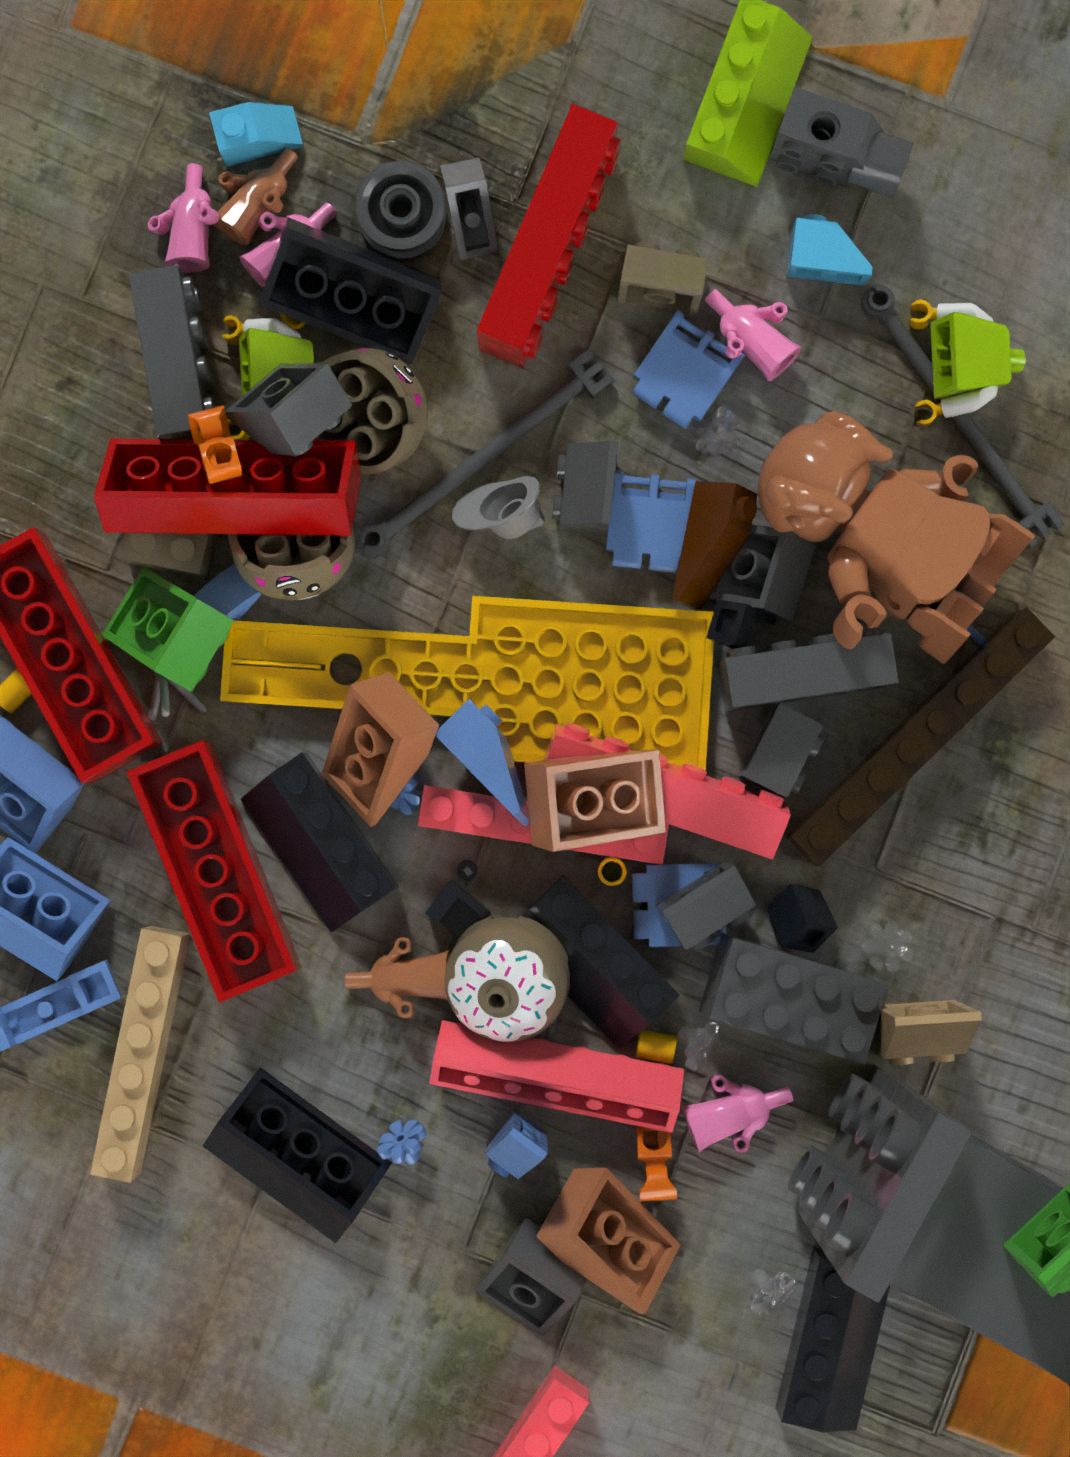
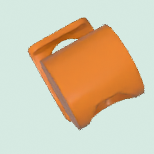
(215, 444)
(655, 1149)

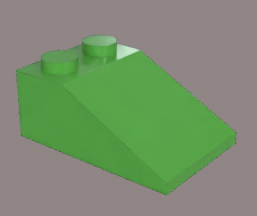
(168, 629)
(1044, 1245)

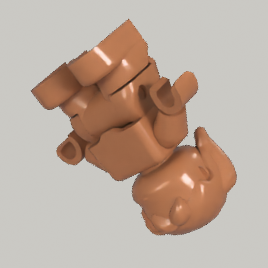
(901, 540)

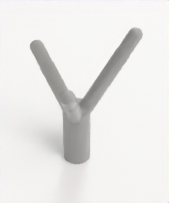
(161, 694)

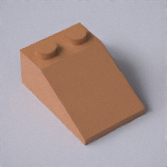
(377, 745)
(594, 799)
(609, 1237)

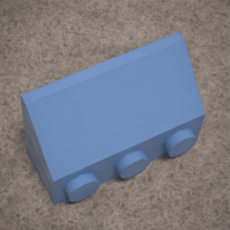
(33, 788)
(44, 910)

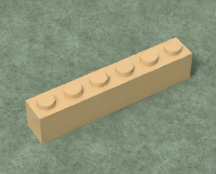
(140, 1054)

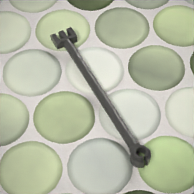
(582, 380)
(1031, 515)

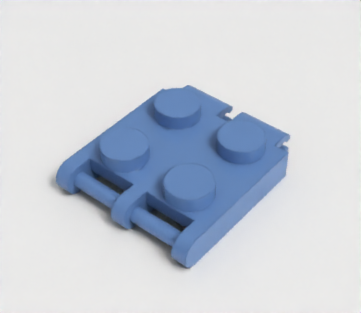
(683, 372)
(648, 522)
(655, 886)

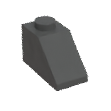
(469, 208)

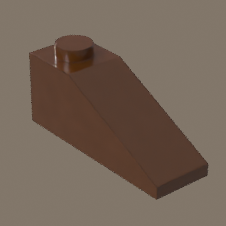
(714, 533)

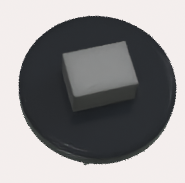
(467, 870)

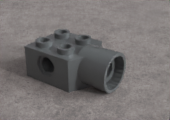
(839, 145)

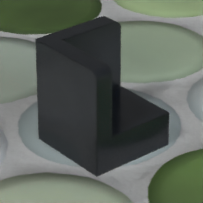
(734, 621)
(456, 909)
(802, 918)

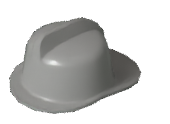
(503, 507)

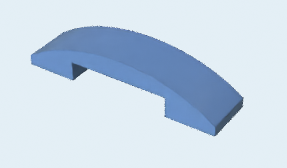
(57, 1004)

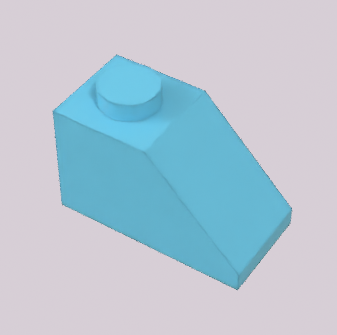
(254, 131)
(825, 253)

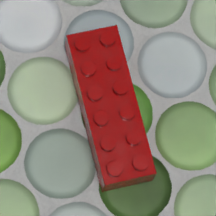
(547, 236)
(166, 490)
(68, 661)
(214, 870)

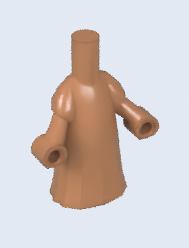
(258, 194)
(408, 977)

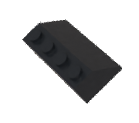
(350, 291)
(318, 841)
(606, 972)
(297, 1155)
(829, 1352)

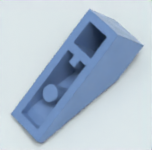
(486, 753)
(517, 1146)

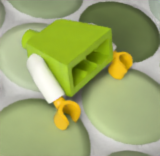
(263, 347)
(967, 357)

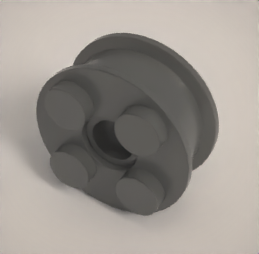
(396, 184)

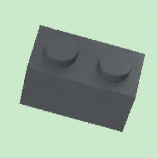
(782, 751)

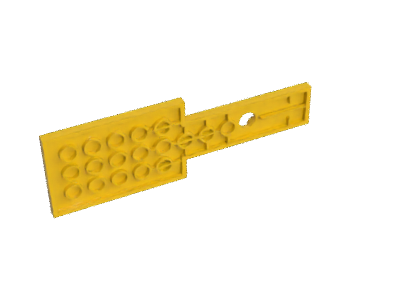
(530, 661)

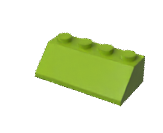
(748, 92)

